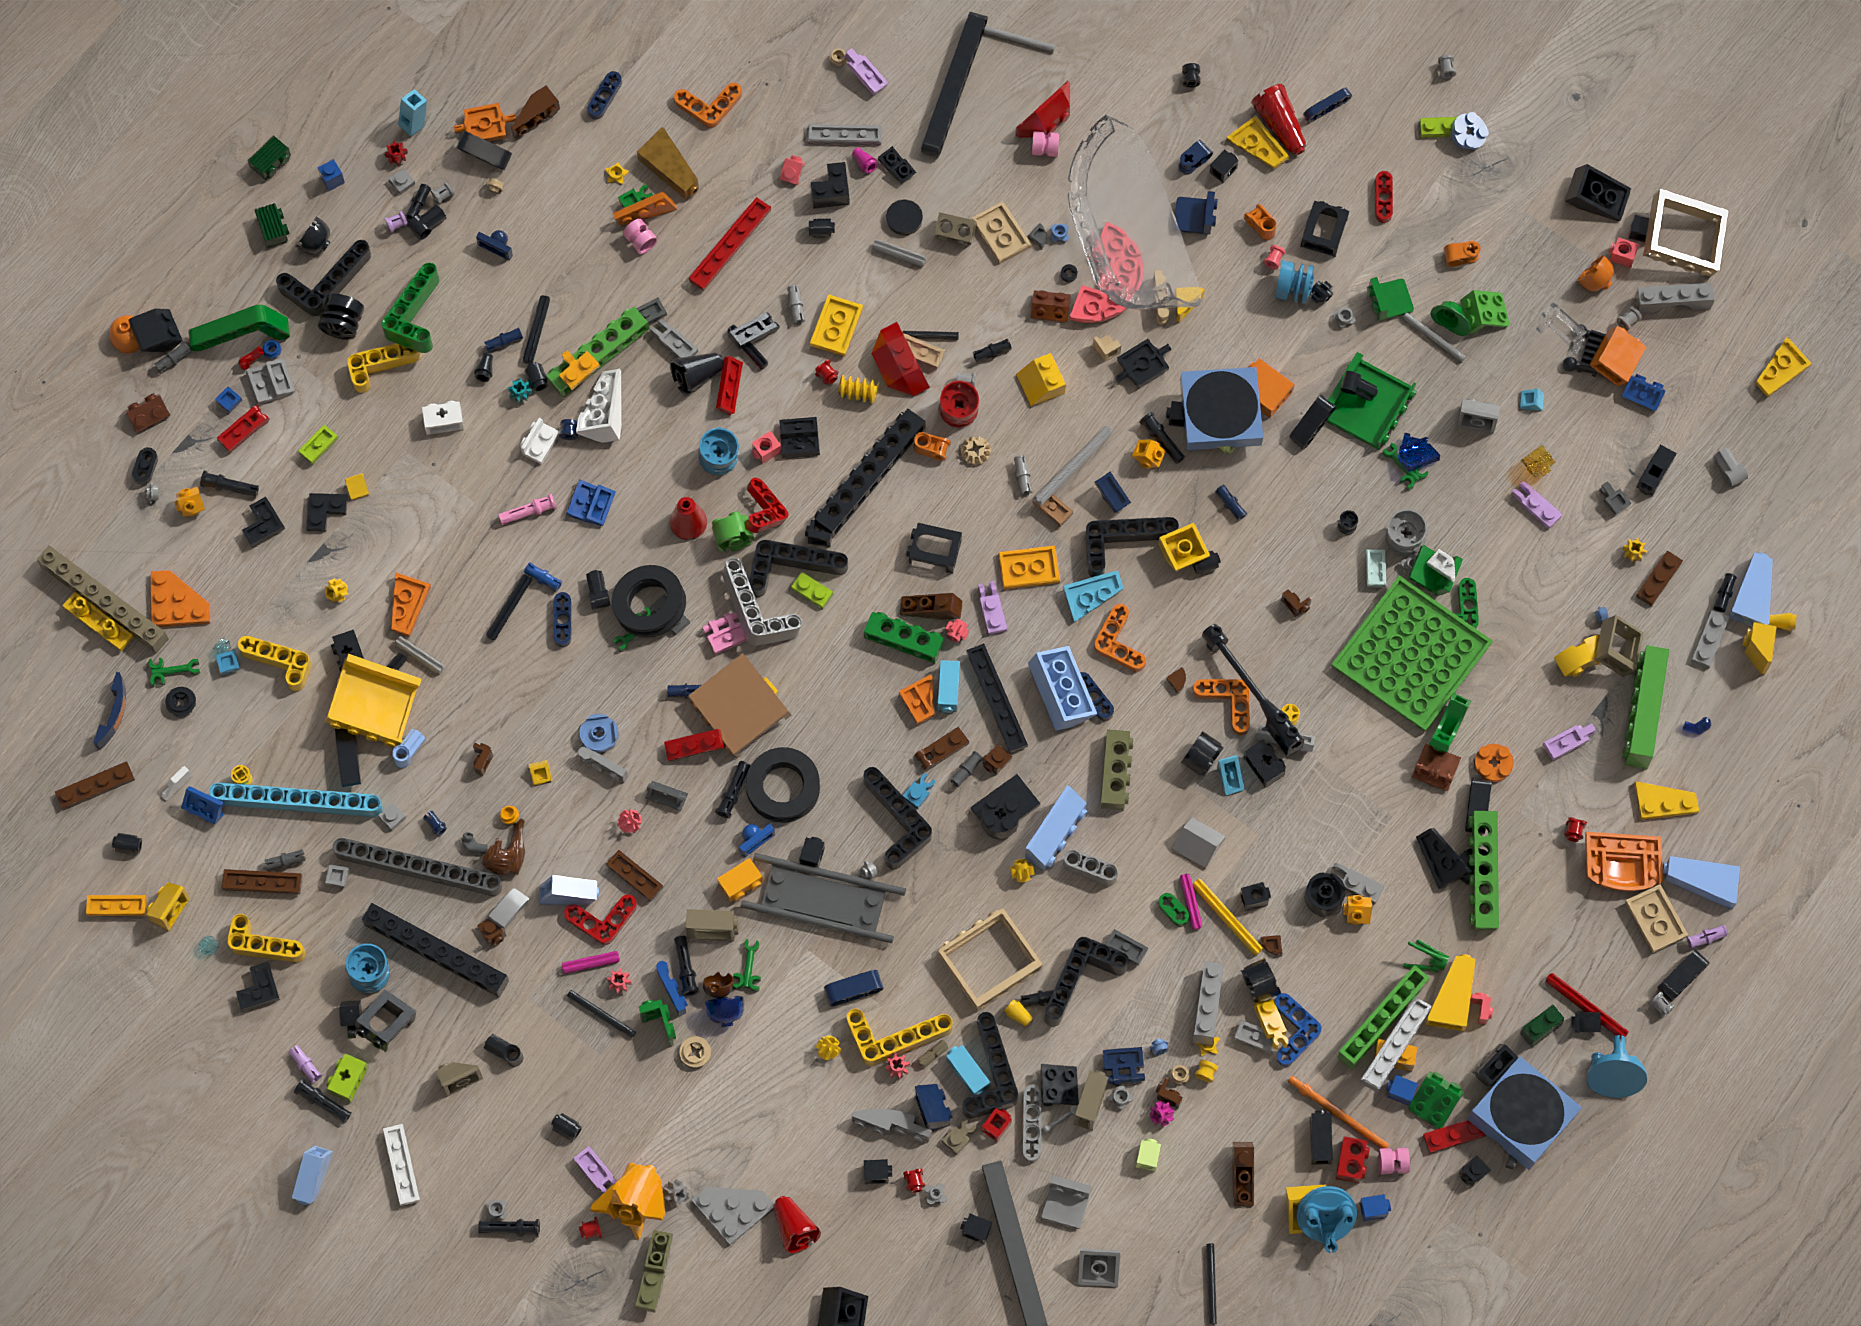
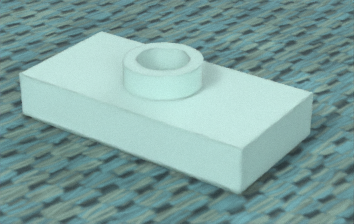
(1375, 568)

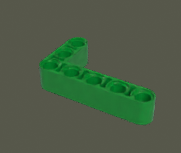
(397, 322)
(237, 325)

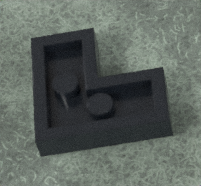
(320, 506)
(267, 524)
(263, 991)

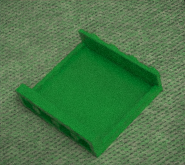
(1371, 419)

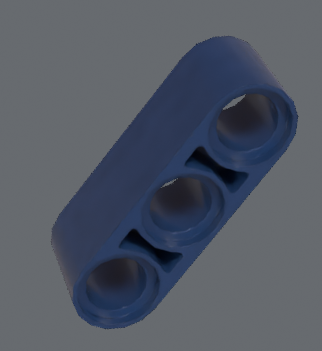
(853, 988)

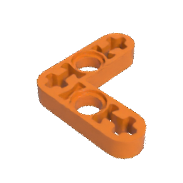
(702, 115)
(1113, 645)
(1235, 697)

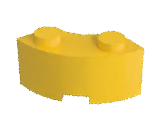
(1576, 659)

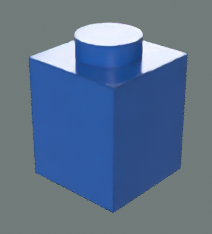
(331, 175)
(1401, 1090)
(1374, 1207)

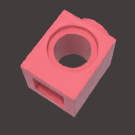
(1627, 246)
(766, 440)

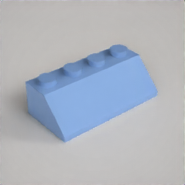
(1061, 687)
(1055, 829)

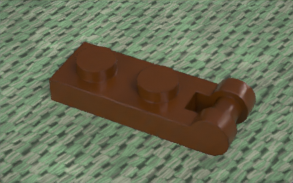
(942, 748)

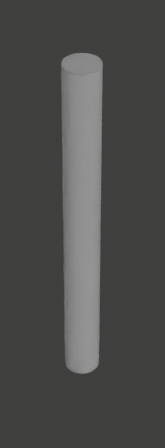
(1020, 39)
(1434, 337)

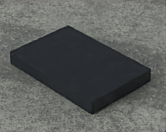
(1014, 789)

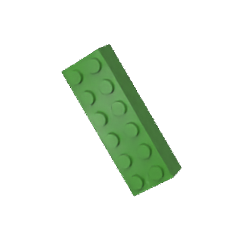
(1646, 707)

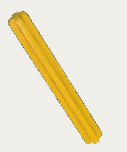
(1227, 917)

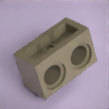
(956, 224)

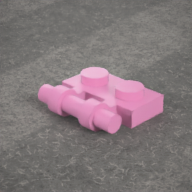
(725, 638)

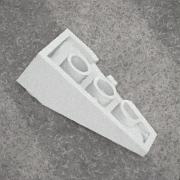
(603, 411)

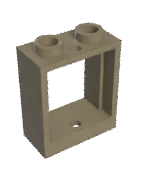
(1620, 664)
(711, 925)
(1091, 1100)

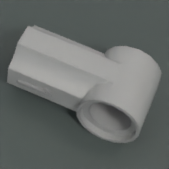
(1732, 471)

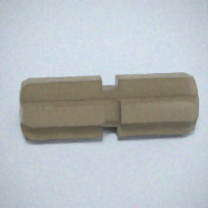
(936, 1051)

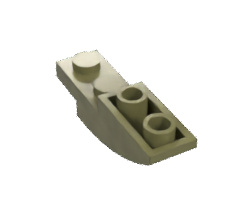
(654, 1271)

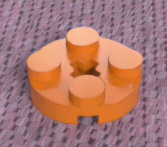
(1486, 770)

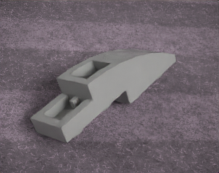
(885, 1119)

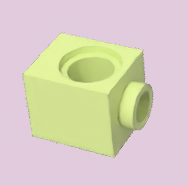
(1148, 1155)

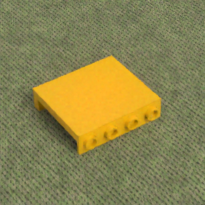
(372, 700)

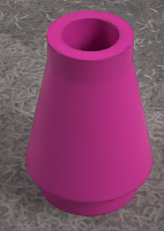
(865, 161)

